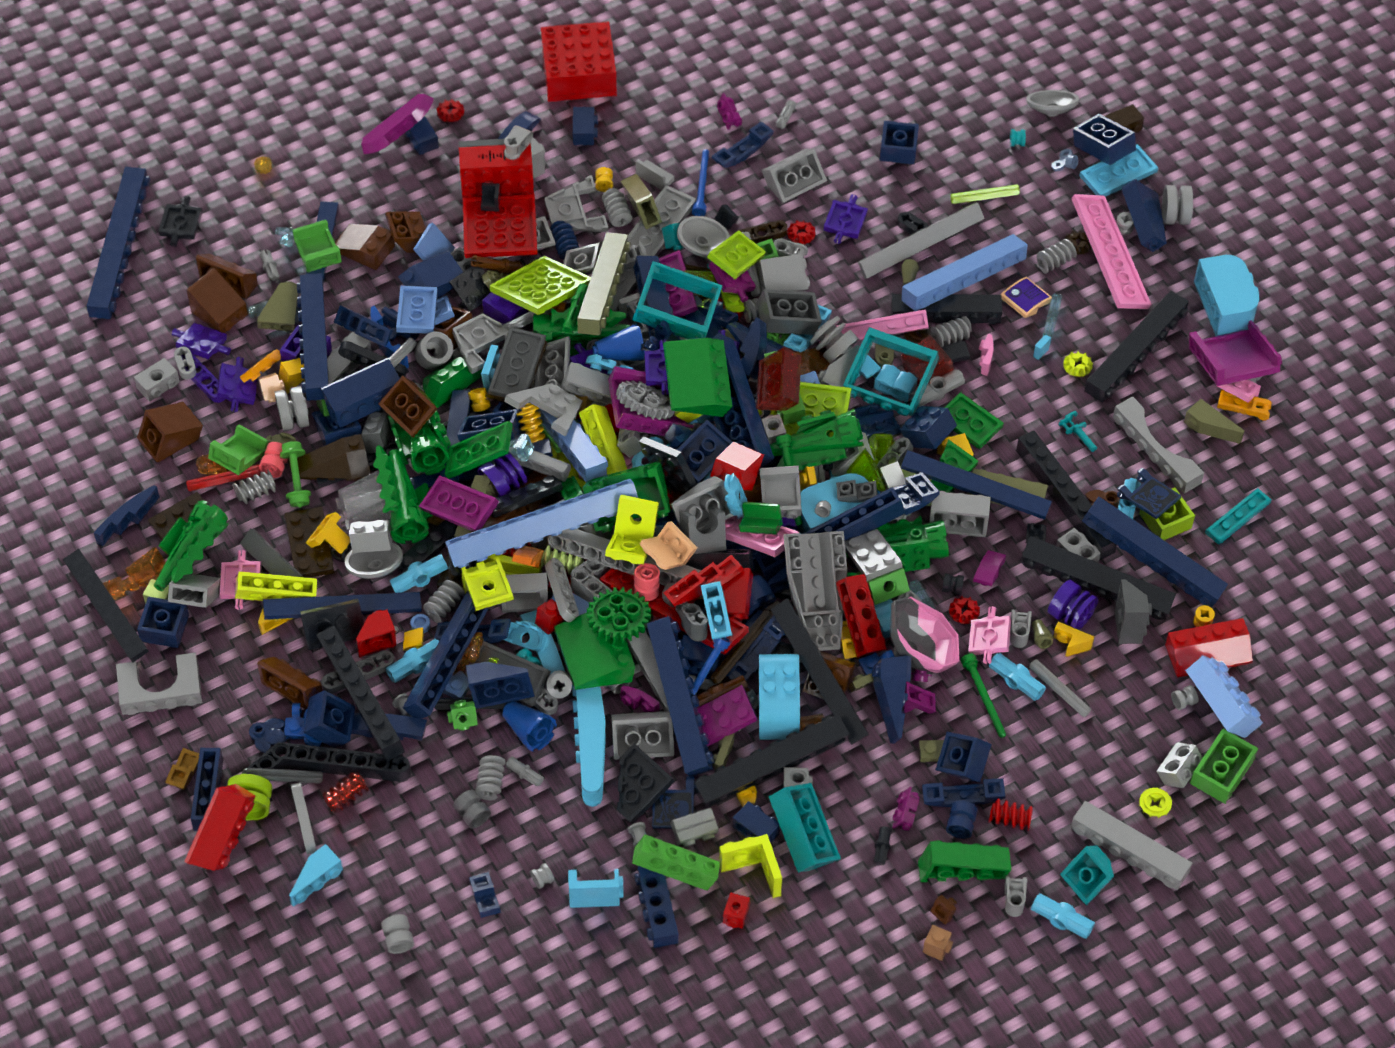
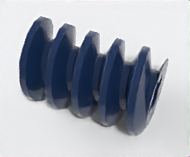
(563, 237)

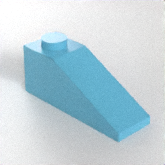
(716, 610)

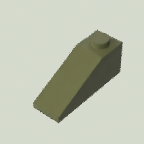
(1211, 422)

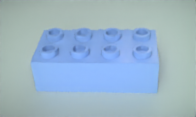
(1224, 696)

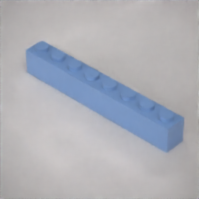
(964, 272)

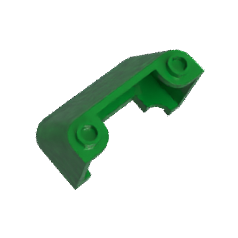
(649, 485)

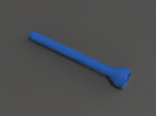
(699, 207)
(719, 645)

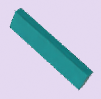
(1238, 516)

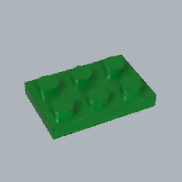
(973, 420)

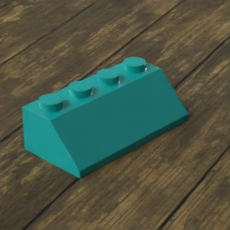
(804, 827)

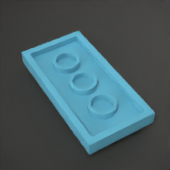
(1108, 179)

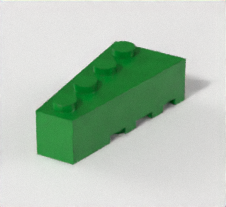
(963, 861)

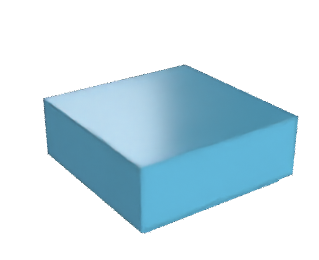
(1042, 347)

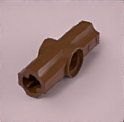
(718, 690)

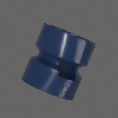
(961, 819)

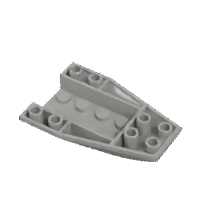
(812, 569)

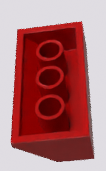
(1223, 641)
(220, 827)

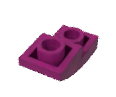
(989, 568)
(635, 698)

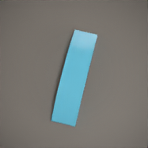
(801, 342)
(550, 656)

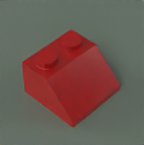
(740, 461)
(376, 634)

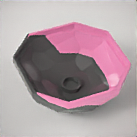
(923, 635)

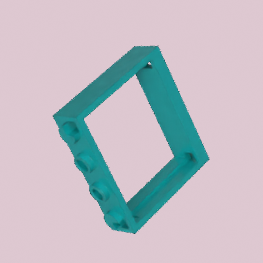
(689, 282)
(899, 345)

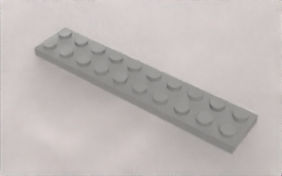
(672, 208)

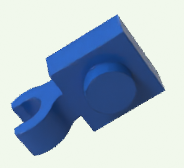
(868, 662)
(294, 726)

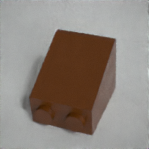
(216, 302)
(168, 430)

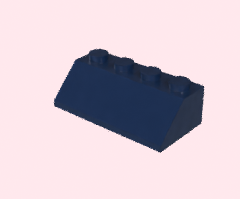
(359, 392)

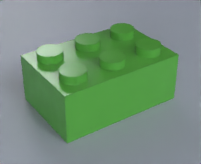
(1224, 766)

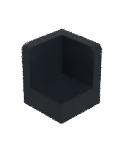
(490, 197)

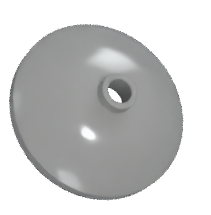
(1052, 101)
(701, 235)
(373, 564)

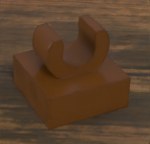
(944, 909)

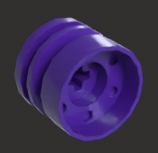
(505, 473)
(1072, 606)

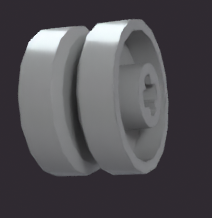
(1177, 204)
(292, 408)

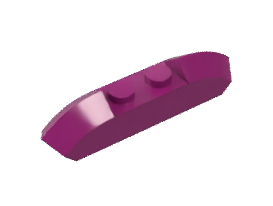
(397, 124)

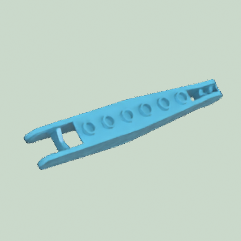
(590, 742)

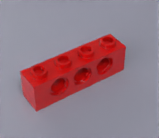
(857, 602)

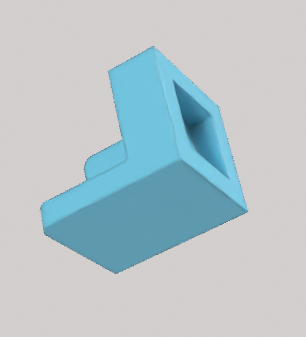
(869, 368)

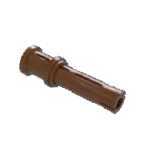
(503, 265)

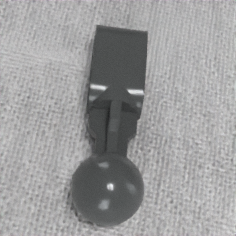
(692, 617)

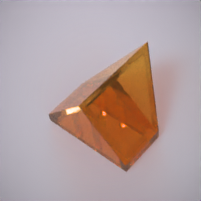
(147, 567)

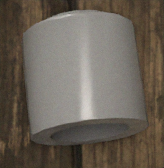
(442, 349)

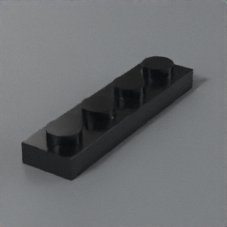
(527, 495)

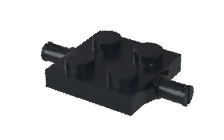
(180, 221)

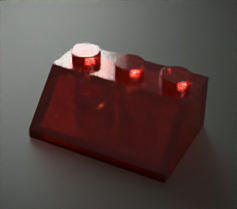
(779, 380)

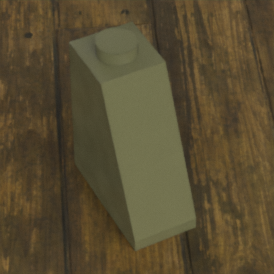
(280, 309)

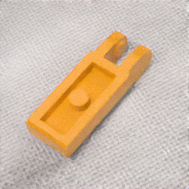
(263, 365)

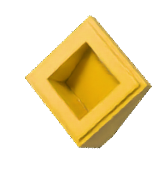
(413, 639)

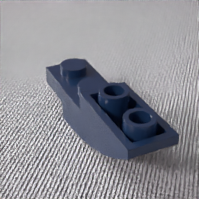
(754, 348)

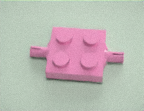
(229, 574)
(990, 635)

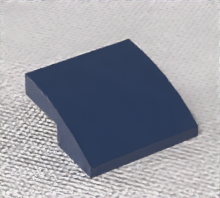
(876, 420)
(916, 492)

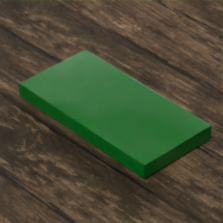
(478, 449)

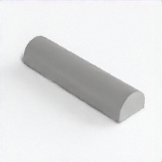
(545, 465)

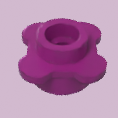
(921, 676)

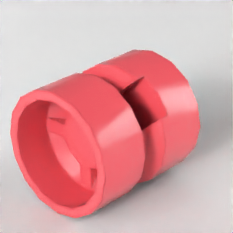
(272, 460)
(647, 581)

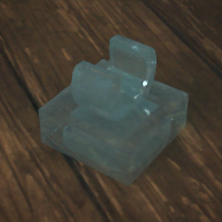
(286, 236)
(522, 447)

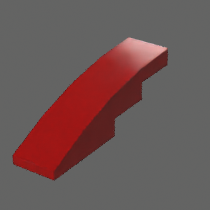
(690, 585)

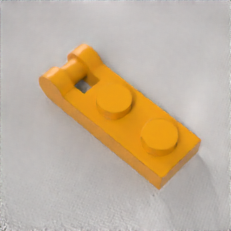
(1232, 403)

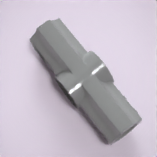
(940, 386)

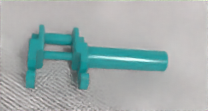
(1077, 428)

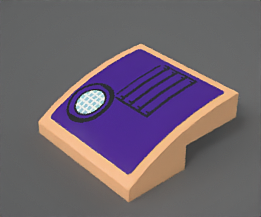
(1025, 297)

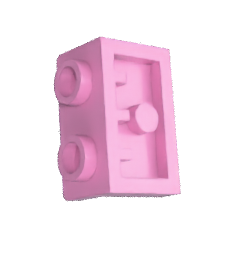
(1243, 389)

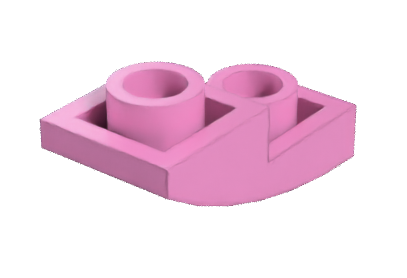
(986, 348)

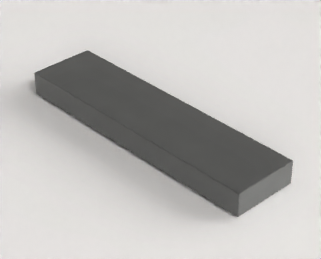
(267, 555)

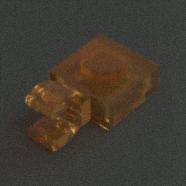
(117, 586)

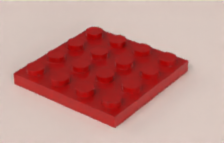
(502, 232)

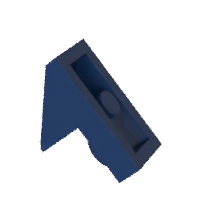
(678, 435)

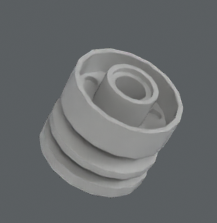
(834, 340)

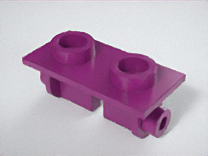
(728, 112)
(907, 801)

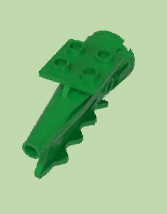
(552, 324)
(812, 442)
(427, 448)
(401, 499)
(187, 540)
(916, 542)

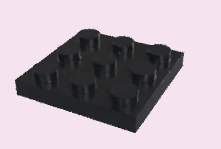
(674, 466)

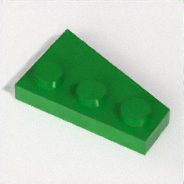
(958, 458)

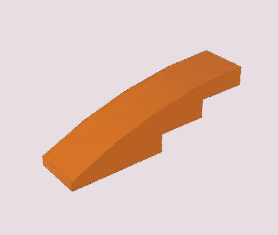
(528, 556)

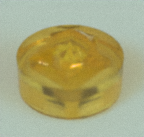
(263, 164)

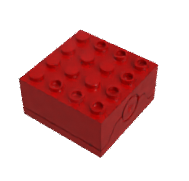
(578, 61)

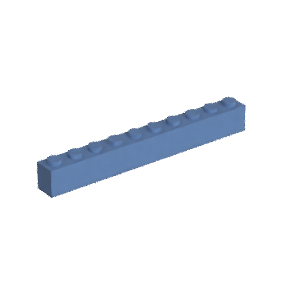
(538, 524)

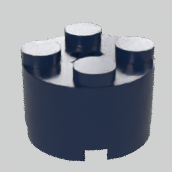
(761, 595)

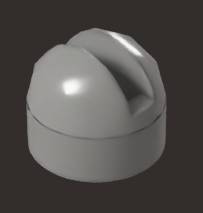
(823, 509)

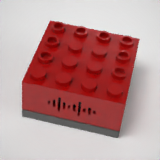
(486, 163)

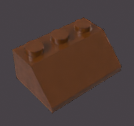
(239, 278)
(287, 681)

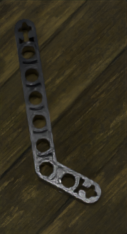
(400, 765)

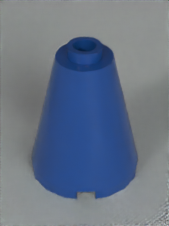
(622, 345)
(530, 725)

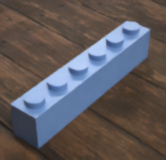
(577, 448)

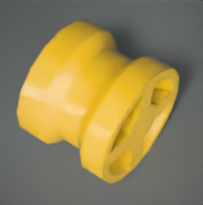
(1202, 621)

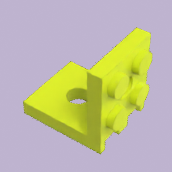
(629, 533)
(487, 574)
(750, 852)

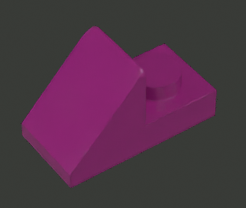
(919, 699)

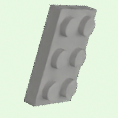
(872, 554)

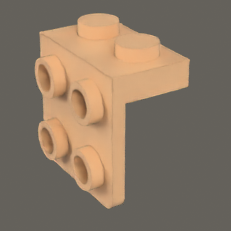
(669, 548)

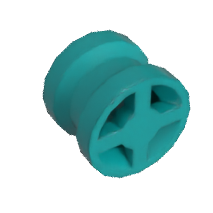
(1017, 137)

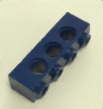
(660, 934)

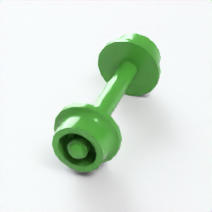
(291, 451)

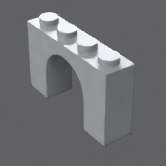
(183, 692)

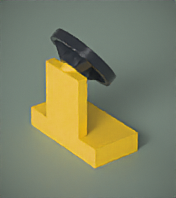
(333, 535)

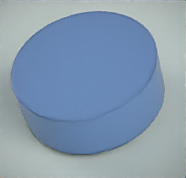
(420, 621)

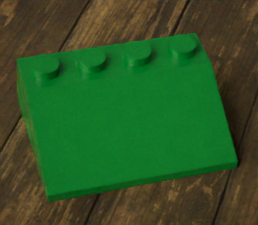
(698, 376)
(592, 659)

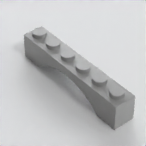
(1182, 471)

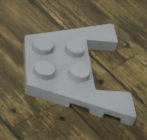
(567, 206)
(477, 336)
(551, 400)

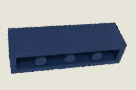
(207, 780)

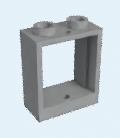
(529, 585)

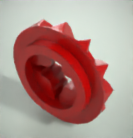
(454, 115)
(801, 237)
(971, 613)

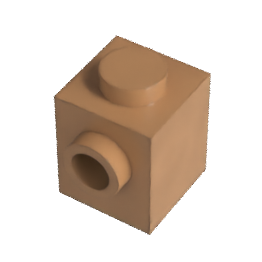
(937, 943)

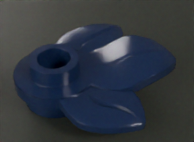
(270, 734)

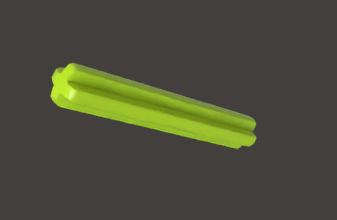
(984, 194)

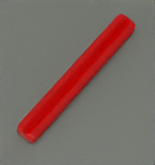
(221, 478)

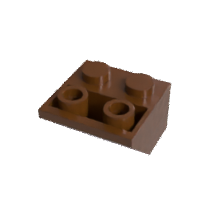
(406, 228)
(840, 668)

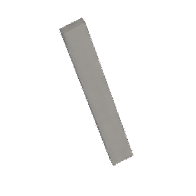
(921, 240)

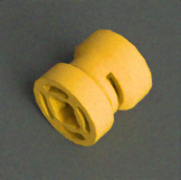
(603, 179)
(479, 399)

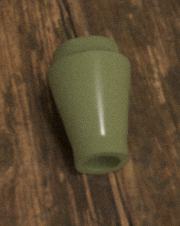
(909, 270)
(1042, 636)

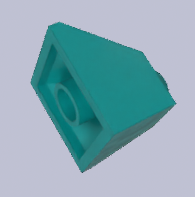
(1088, 873)

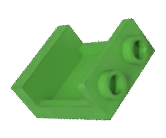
(316, 246)
(239, 450)

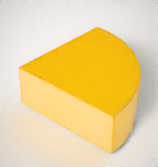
(746, 795)

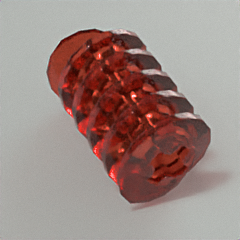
(344, 791)

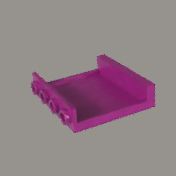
(1236, 355)
(630, 419)

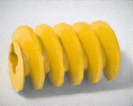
(531, 422)

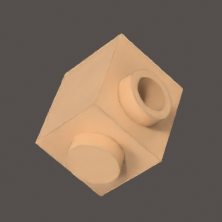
(268, 385)

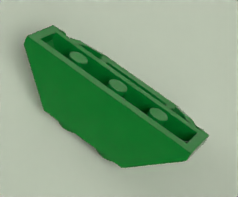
(448, 377)

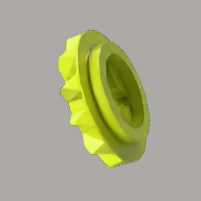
(1081, 369)
(1155, 794)

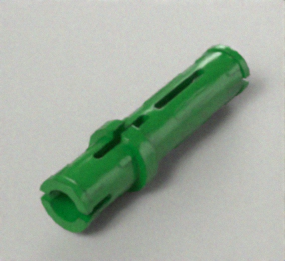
(570, 324)

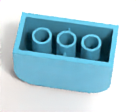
(1226, 293)
(825, 491)
(778, 696)

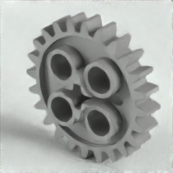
(644, 399)

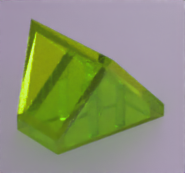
(880, 445)
(866, 467)

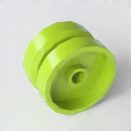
(258, 786)

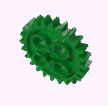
(618, 615)

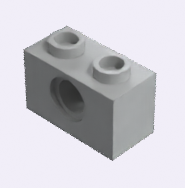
(156, 379)

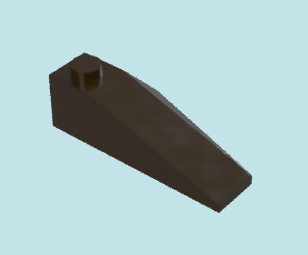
(339, 459)

